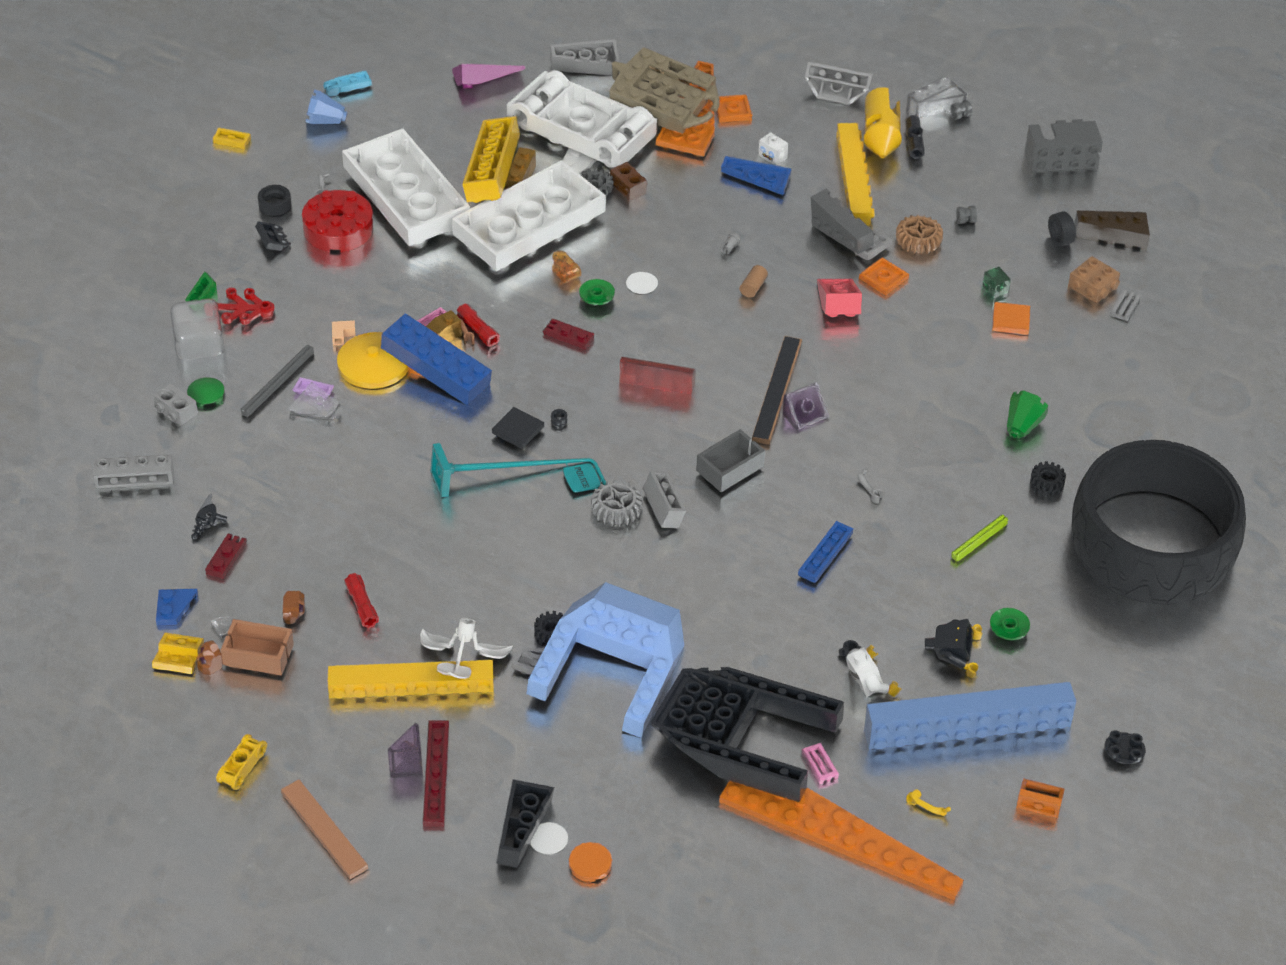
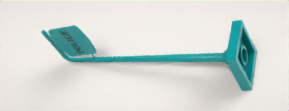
(578, 477)

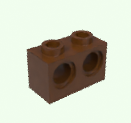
(628, 181)

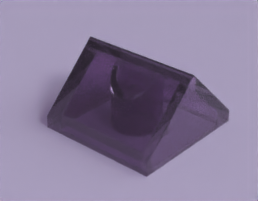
(804, 406)
(405, 754)

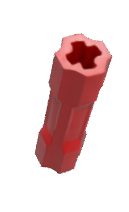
(485, 332)
(366, 612)

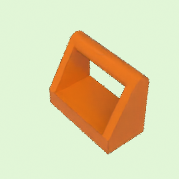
(1039, 802)

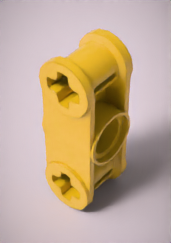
(235, 770)

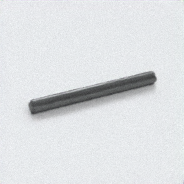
(277, 380)

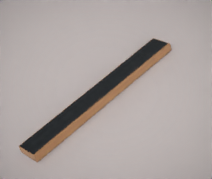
(776, 390)

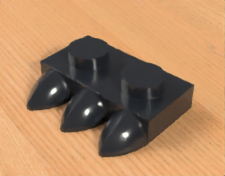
(271, 236)

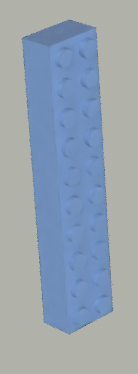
(969, 715)

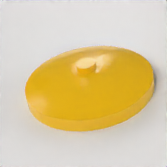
(367, 365)

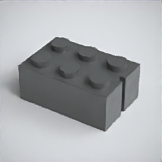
(730, 460)

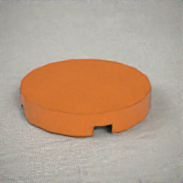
(590, 861)

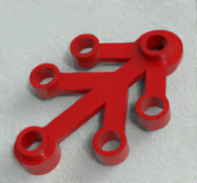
(259, 308)

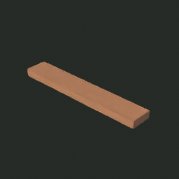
(324, 829)

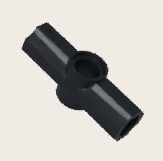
(914, 136)

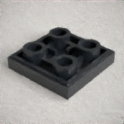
(518, 427)

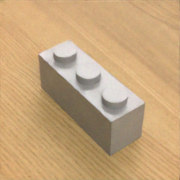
(664, 499)

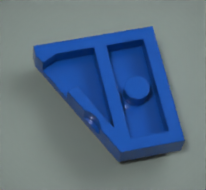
(173, 604)

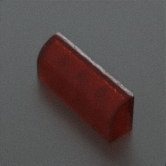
(657, 375)

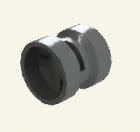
(959, 110)
(966, 214)

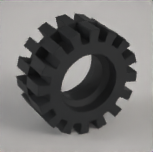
(1050, 471)
(544, 622)

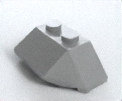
(837, 83)

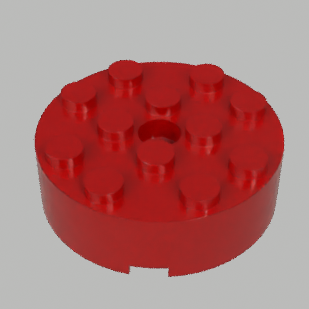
(337, 220)

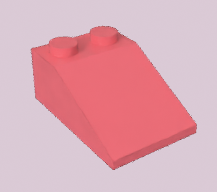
(839, 297)

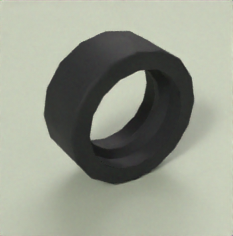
(277, 208)
(1061, 228)

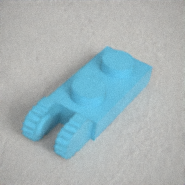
(347, 83)

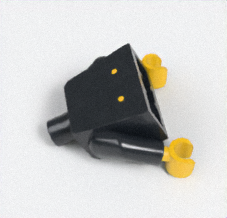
(954, 644)

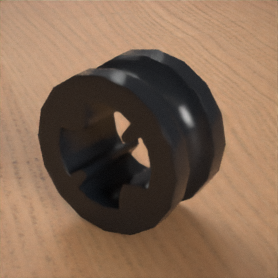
(559, 413)

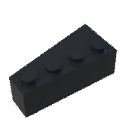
(523, 816)

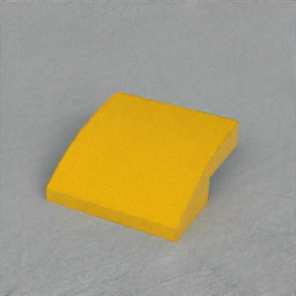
(177, 653)

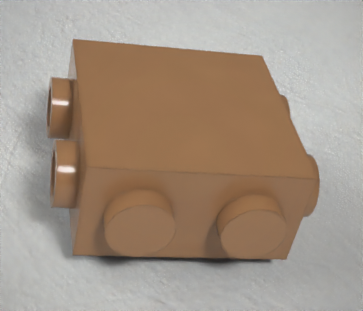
(1094, 279)

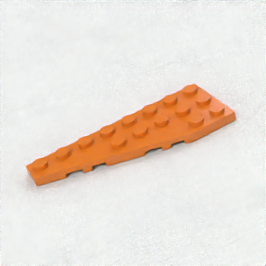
(696, 138)

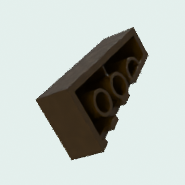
(1113, 227)

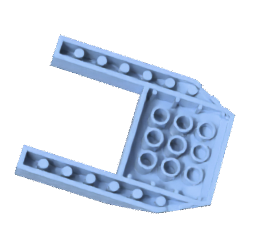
(622, 627)

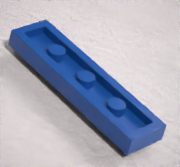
(825, 552)

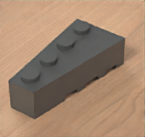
(840, 222)

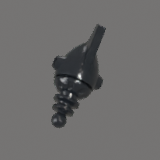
(207, 517)

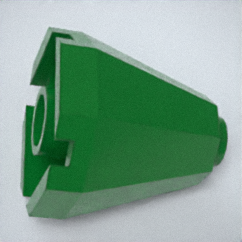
(1025, 413)

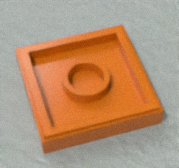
(734, 108)
(883, 276)
(1011, 318)

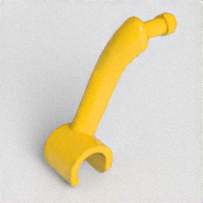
(914, 798)

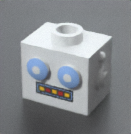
(773, 149)

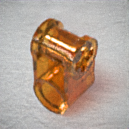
(565, 267)

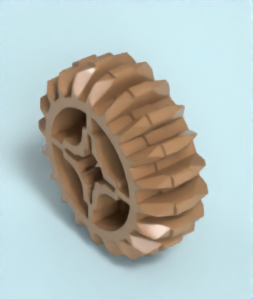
(919, 234)

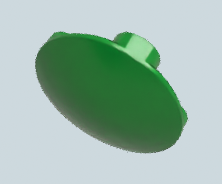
(206, 391)

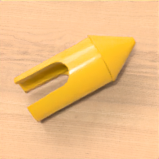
(885, 134)

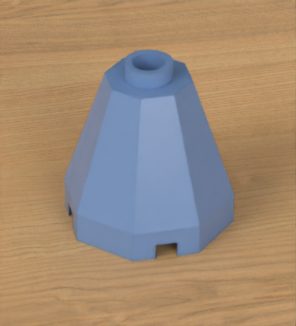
(325, 110)

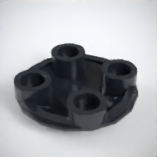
(1125, 747)

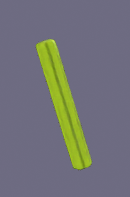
(980, 537)

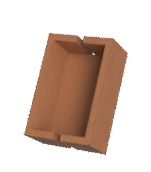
(257, 647)

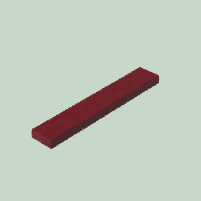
(436, 773)

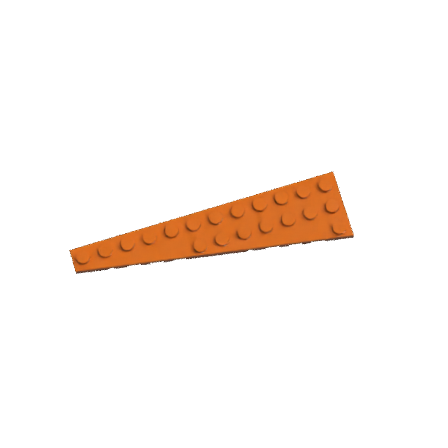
(843, 832)

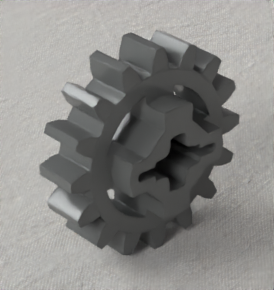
(598, 179)

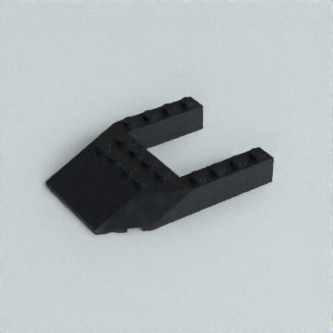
(713, 709)

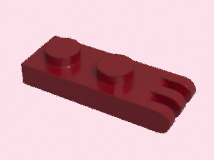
(568, 333)
(225, 556)

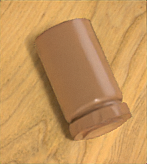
(753, 281)

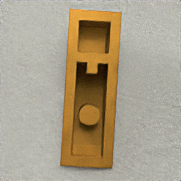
(447, 326)

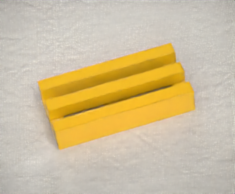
(231, 138)

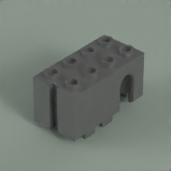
(1073, 148)

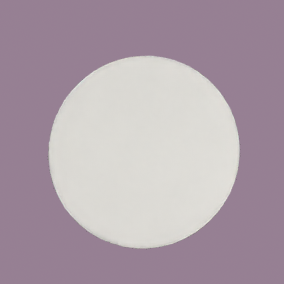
(642, 282)
(549, 838)

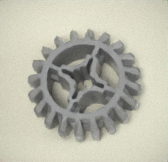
(616, 503)

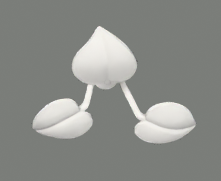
(465, 632)

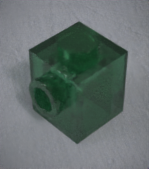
(996, 282)

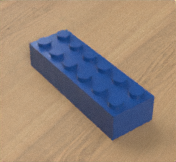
(436, 359)

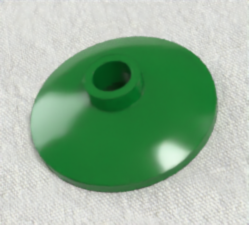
(596, 292)
(1009, 623)

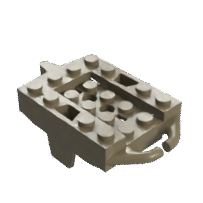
(662, 91)

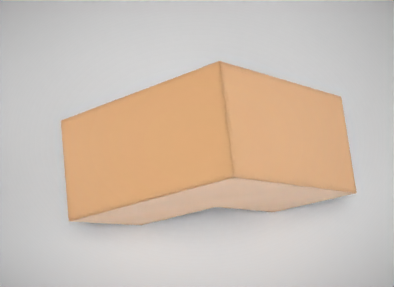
(342, 329)

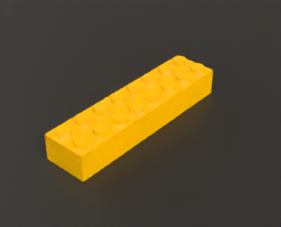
(491, 159)

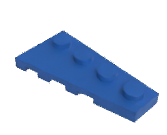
(764, 175)

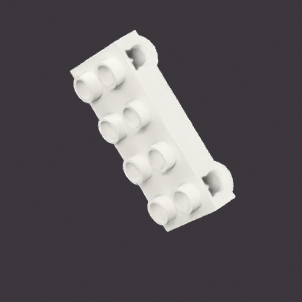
(582, 119)

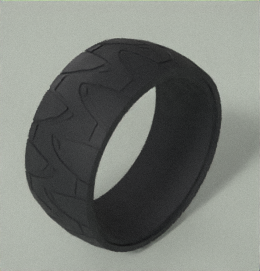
(1170, 470)

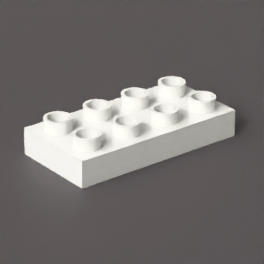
(404, 186)
(529, 215)

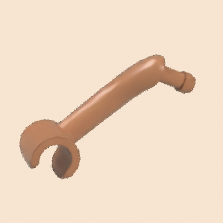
(467, 335)

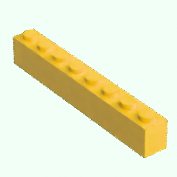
(854, 171)
(407, 679)

